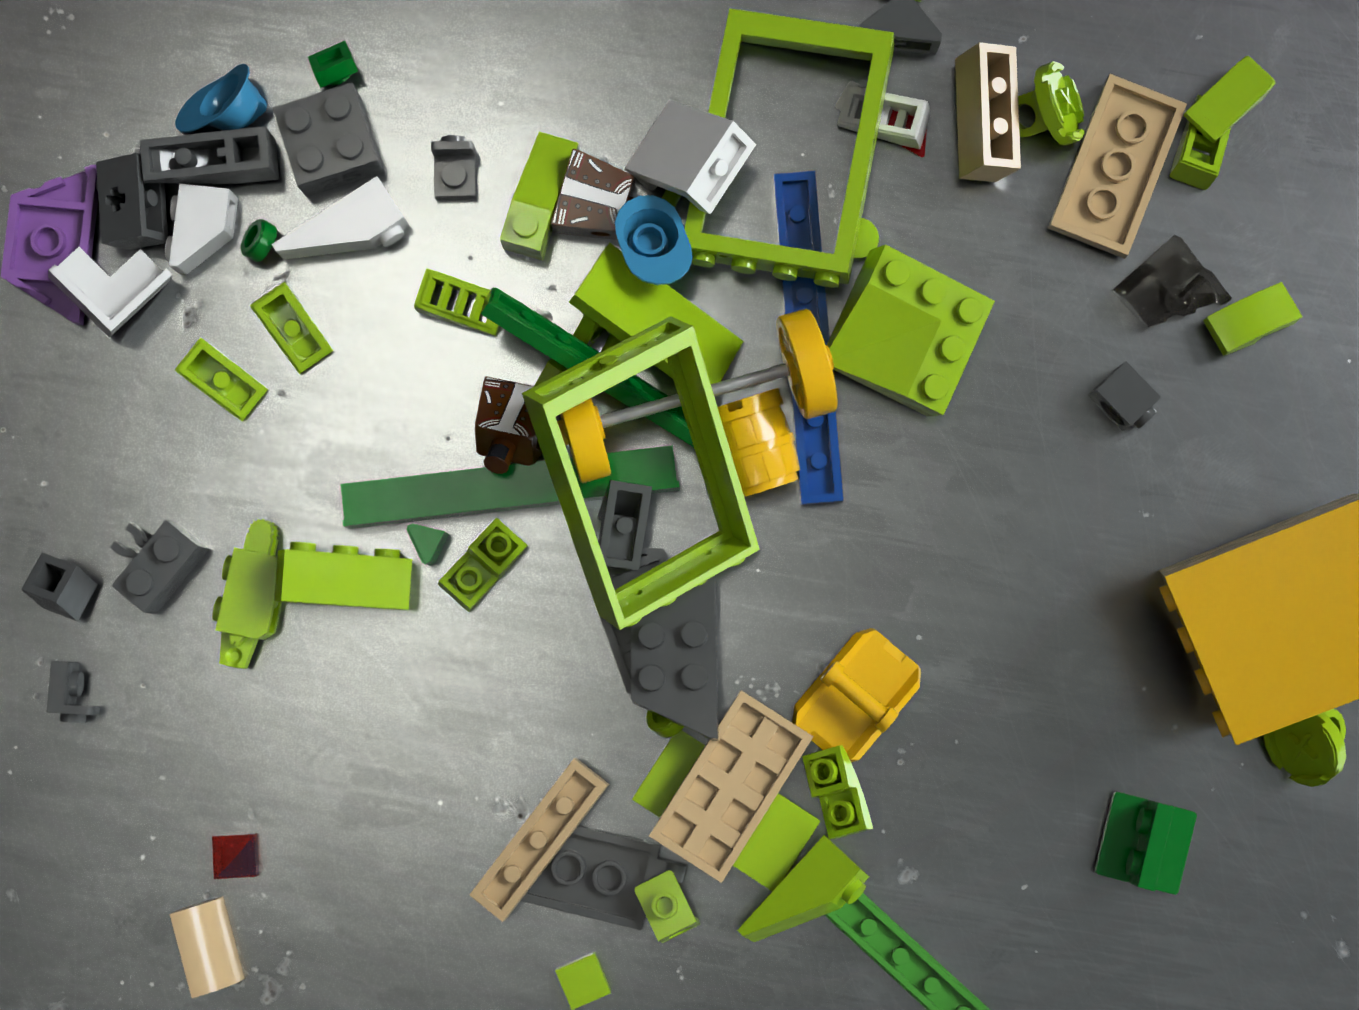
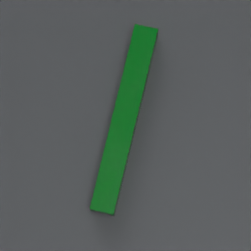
(486, 492)

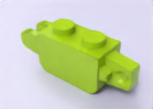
(248, 603)

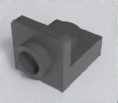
(454, 168)
(64, 686)

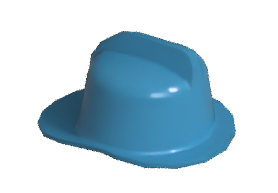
(224, 104)
(653, 240)

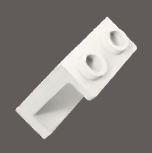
(691, 154)

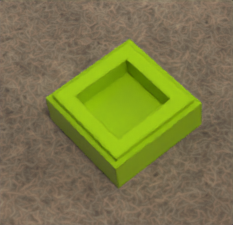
(583, 980)

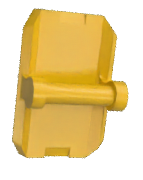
(858, 694)

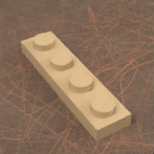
(539, 839)

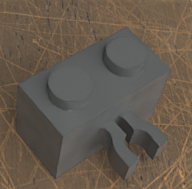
(158, 566)

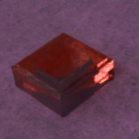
(235, 856)

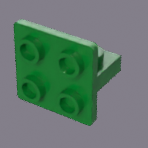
(1145, 843)

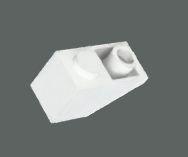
(201, 225)

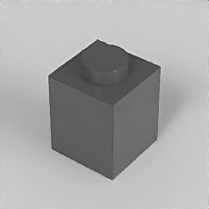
(59, 586)

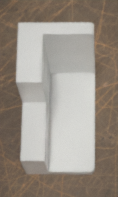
(105, 298)

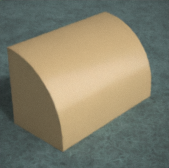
(207, 947)

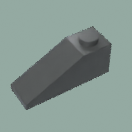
(211, 157)

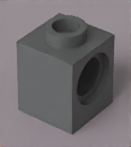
(1126, 397)

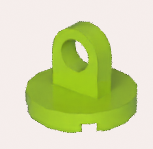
(1055, 105)
(1310, 748)

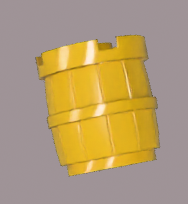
(760, 442)

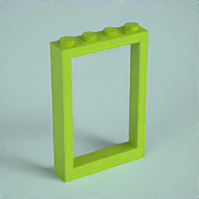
(815, 37)
(700, 562)

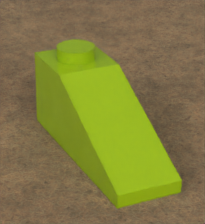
(535, 198)
(813, 888)

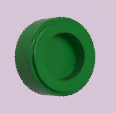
(258, 240)

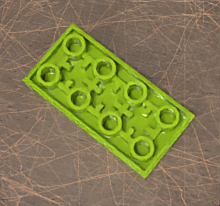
(629, 306)
(773, 843)

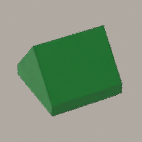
(427, 542)

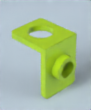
(666, 906)

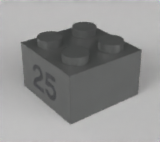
(328, 139)

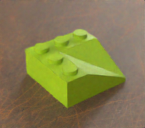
(908, 331)

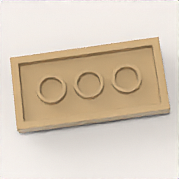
(1117, 166)

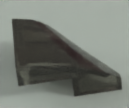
(1170, 285)

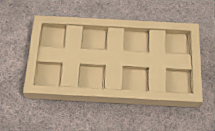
(731, 786)

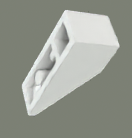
(351, 224)

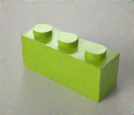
(343, 577)

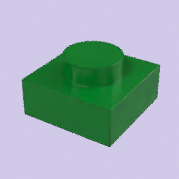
(333, 64)

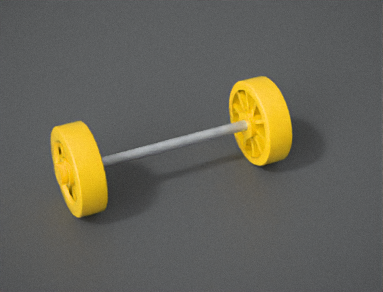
(805, 363)

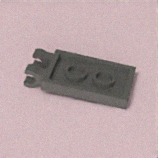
(598, 876)

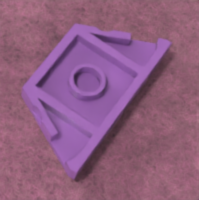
(45, 230)

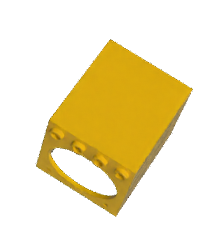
(1274, 620)

